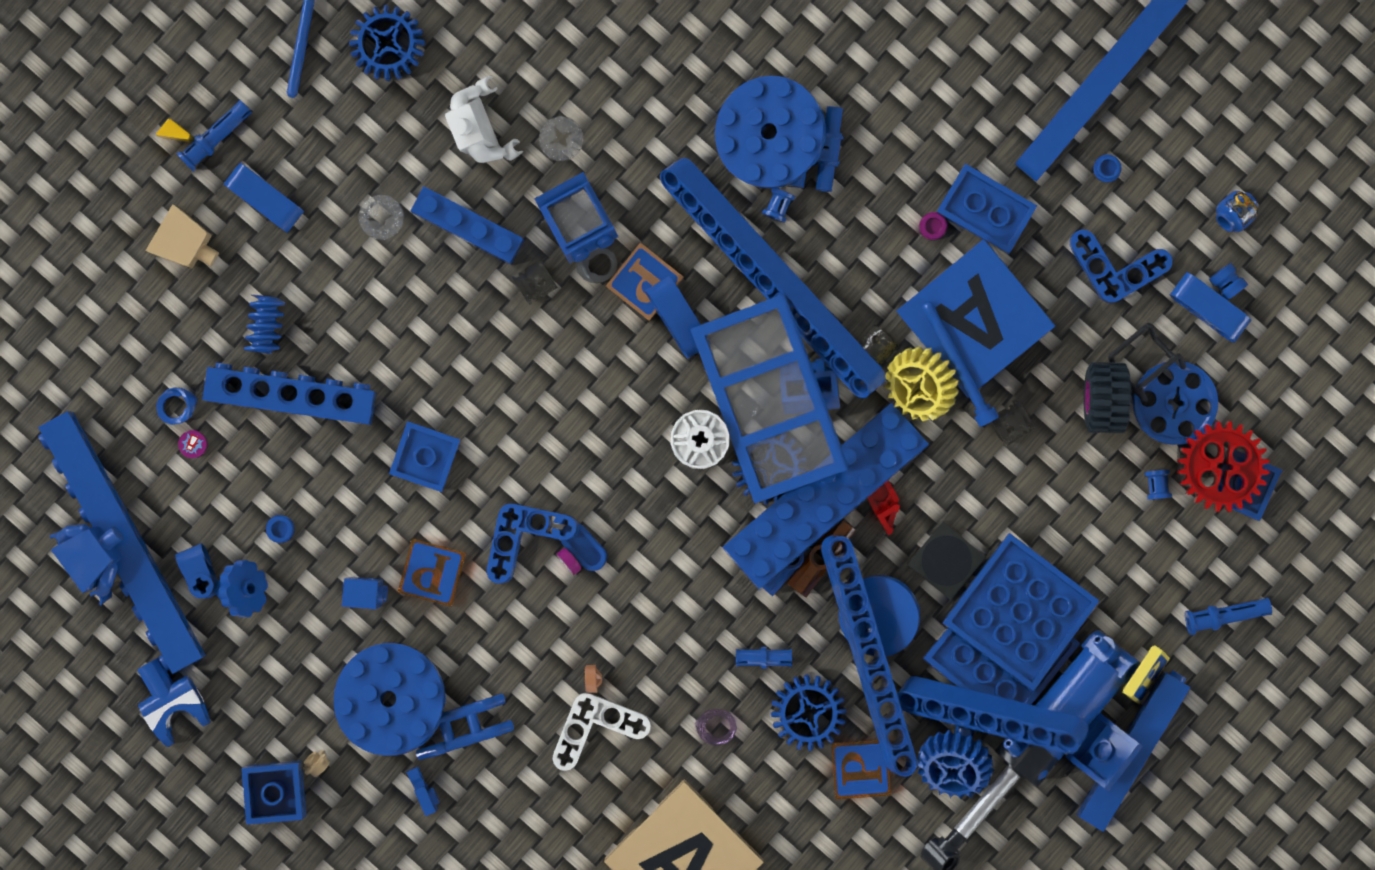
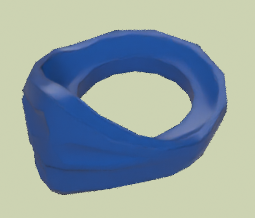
(190, 400)

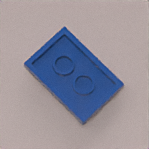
(986, 209)

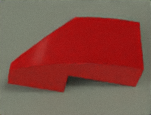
(885, 506)

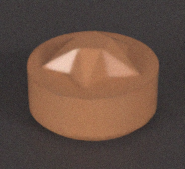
(593, 678)

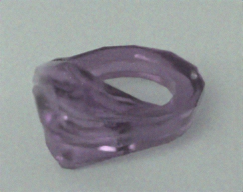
(707, 737)

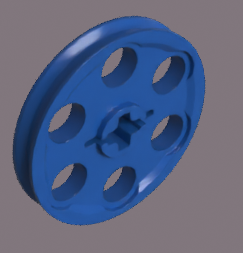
(1186, 412)

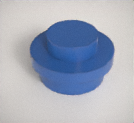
(1107, 168)

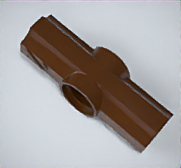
(810, 572)

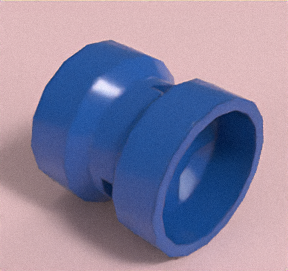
(1225, 275)

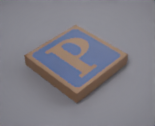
(637, 275)

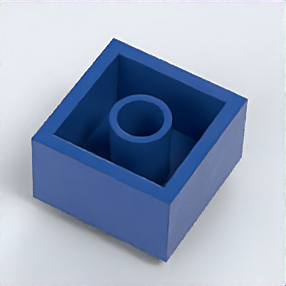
(274, 792)

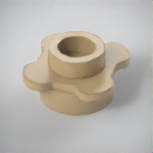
(316, 763)

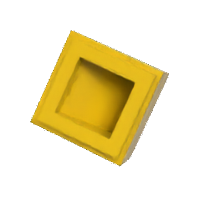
(172, 131)

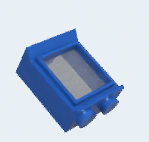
(576, 218)

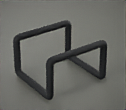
(1177, 358)

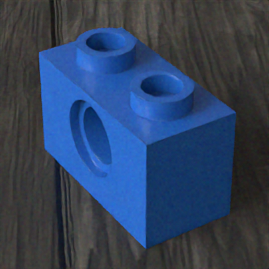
(364, 593)

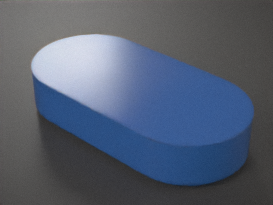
(585, 548)

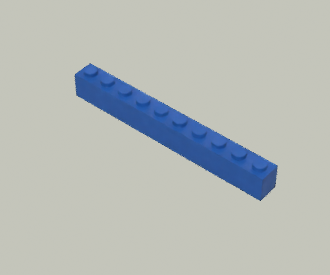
(136, 567)

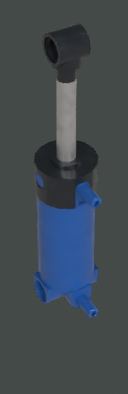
(1080, 692)

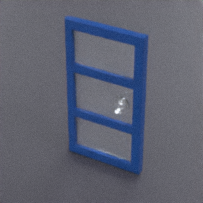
(769, 398)

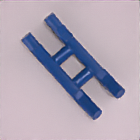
(477, 734)

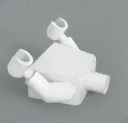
(472, 126)

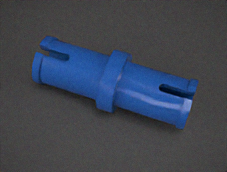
(763, 657)

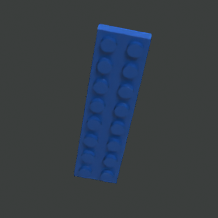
(814, 509)

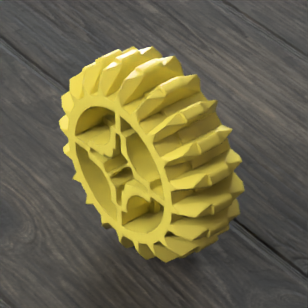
(912, 385)

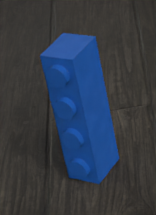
(467, 225)

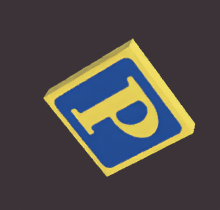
(1146, 674)

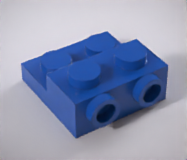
(1105, 752)

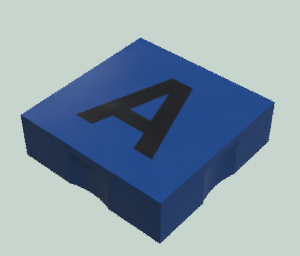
(983, 312)

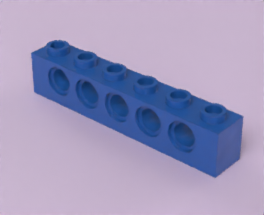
(217, 390)

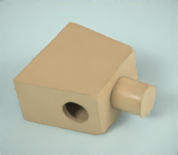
(182, 240)

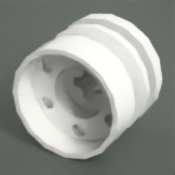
(714, 430)

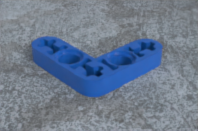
(1118, 278)
(523, 524)

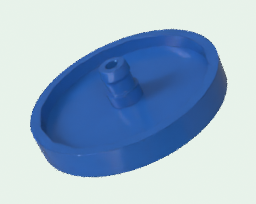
(894, 612)

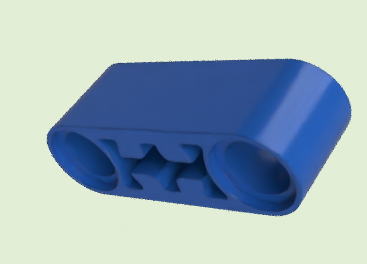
(263, 197)
(1210, 307)
(675, 314)

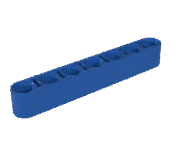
(992, 714)

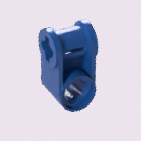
(197, 567)

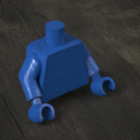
(89, 557)

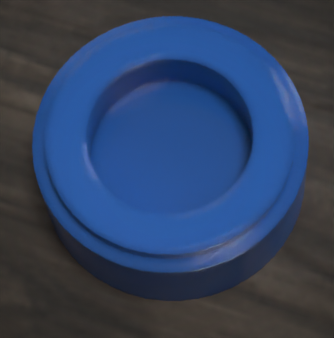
(280, 529)

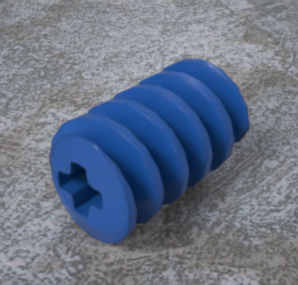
(264, 324)

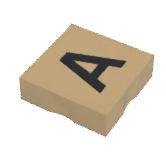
(683, 836)

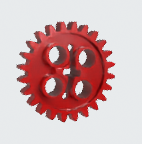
(1248, 470)

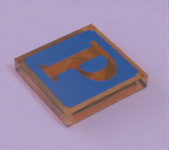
(432, 572)
(859, 770)

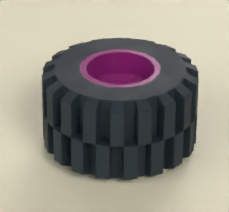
(1107, 397)

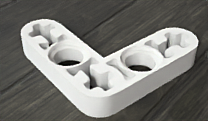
(595, 716)

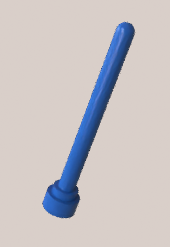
(300, 48)
(983, 411)

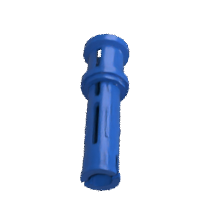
(204, 143)
(1215, 617)

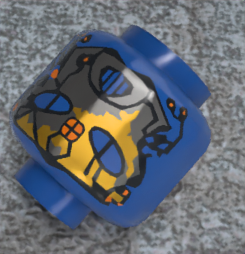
(1236, 211)

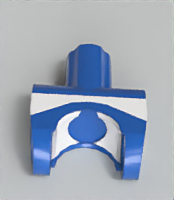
(167, 699)

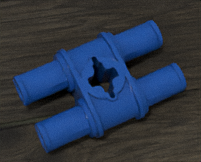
(829, 157)

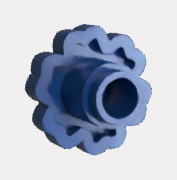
(242, 588)

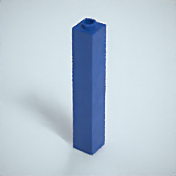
(1145, 729)

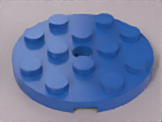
(798, 135)
(417, 704)

